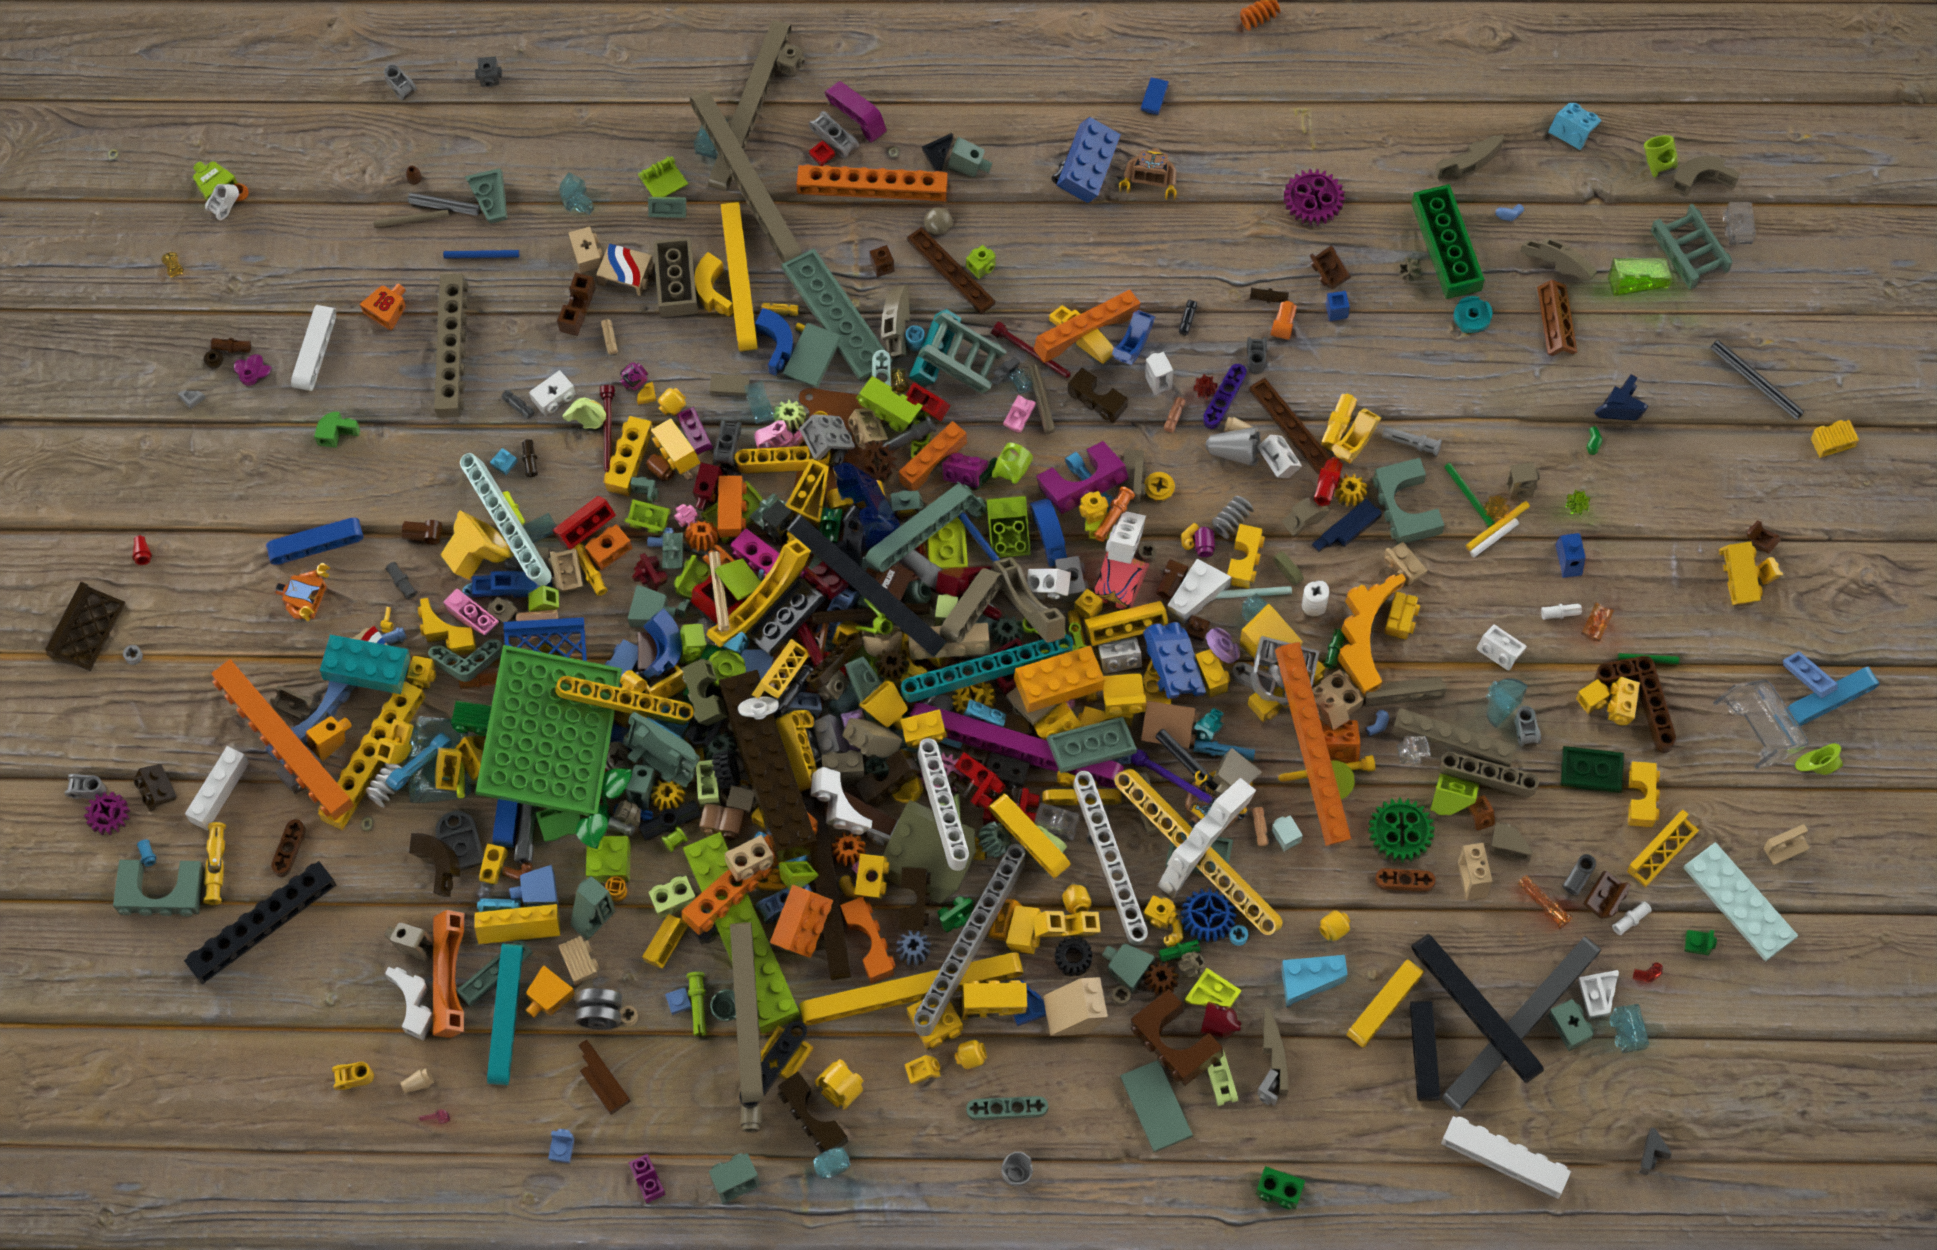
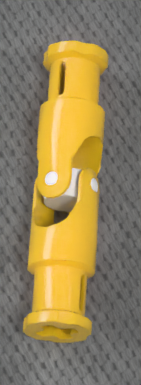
(215, 849)

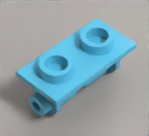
(979, 711)
(497, 904)

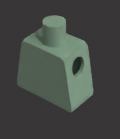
(968, 158)
(646, 604)
(640, 786)
(1128, 965)

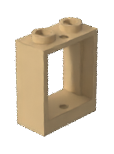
(1474, 876)

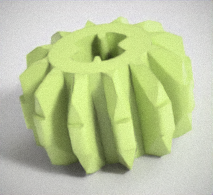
(791, 414)

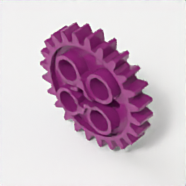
(1330, 191)

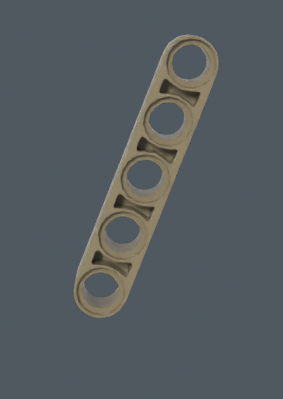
(971, 605)
(1499, 773)

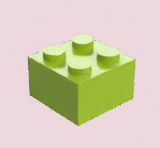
(609, 859)

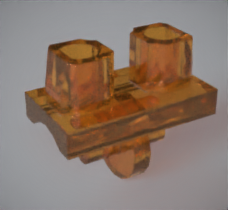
(1597, 622)

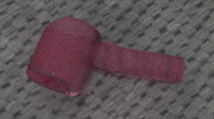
(441, 1115)

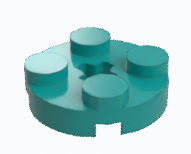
(1469, 324)

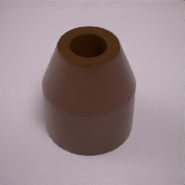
(413, 175)

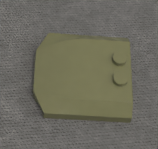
(919, 844)

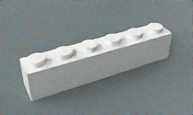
(1506, 1157)

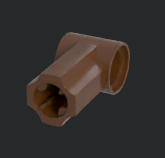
(427, 532)
(1173, 575)

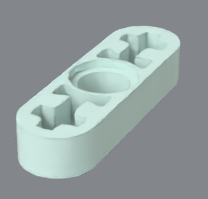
(876, 364)

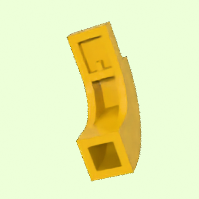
(705, 275)
(1357, 436)

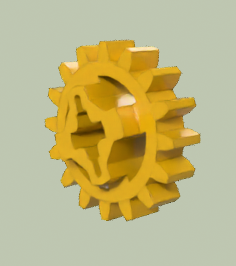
(982, 692)

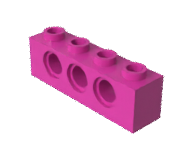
(749, 542)

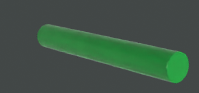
(1656, 658)

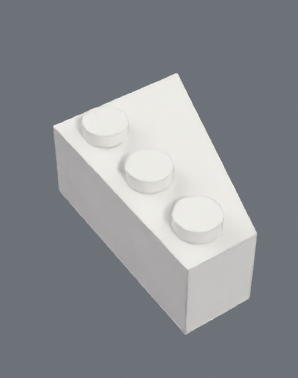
(1197, 590)

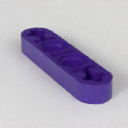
(1227, 397)

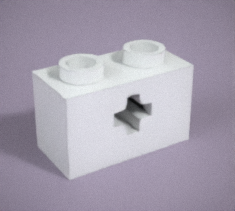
(552, 393)

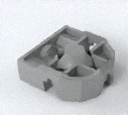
(1265, 682)

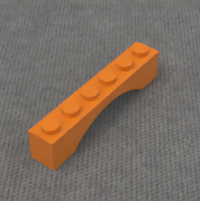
(1058, 339)
(447, 936)

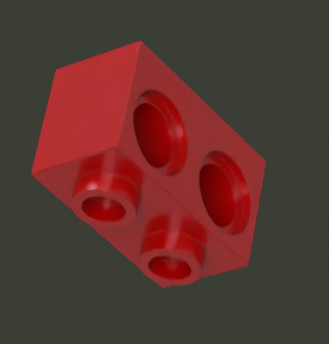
(931, 403)

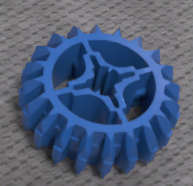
(1200, 915)

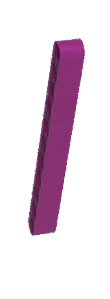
(1013, 744)

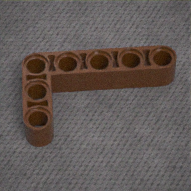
(1646, 694)

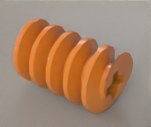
(1258, 11)

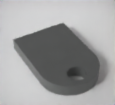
(461, 838)

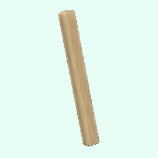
(719, 593)

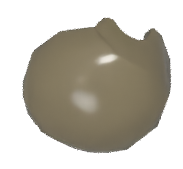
(938, 221)

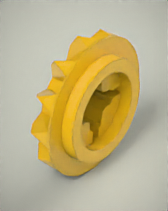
(1153, 480)

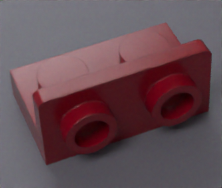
(825, 580)

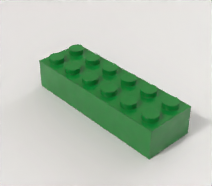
(1447, 241)

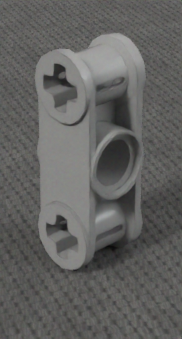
(842, 143)

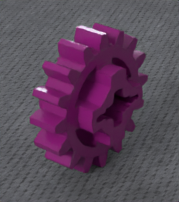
(97, 816)

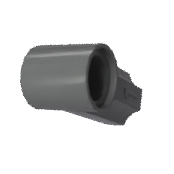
(1579, 875)

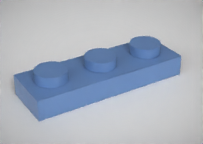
(1810, 674)

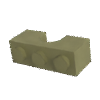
(697, 678)

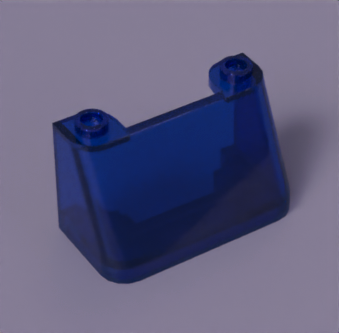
(878, 516)

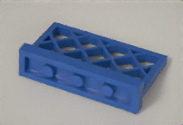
(548, 628)

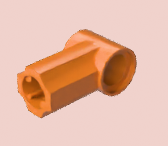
(1283, 324)

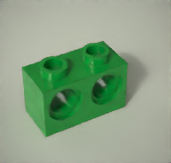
(1282, 1182)

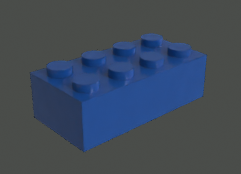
(1088, 160)

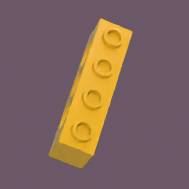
(632, 428)

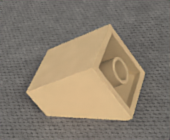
(1075, 1007)

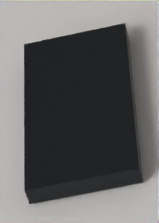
(785, 616)

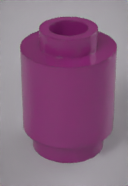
(1204, 542)

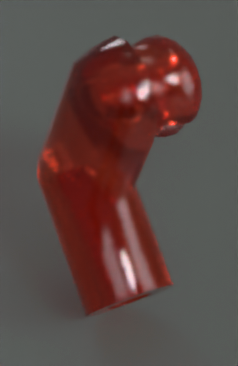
(1650, 974)

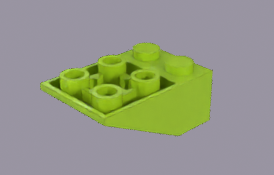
(1008, 526)

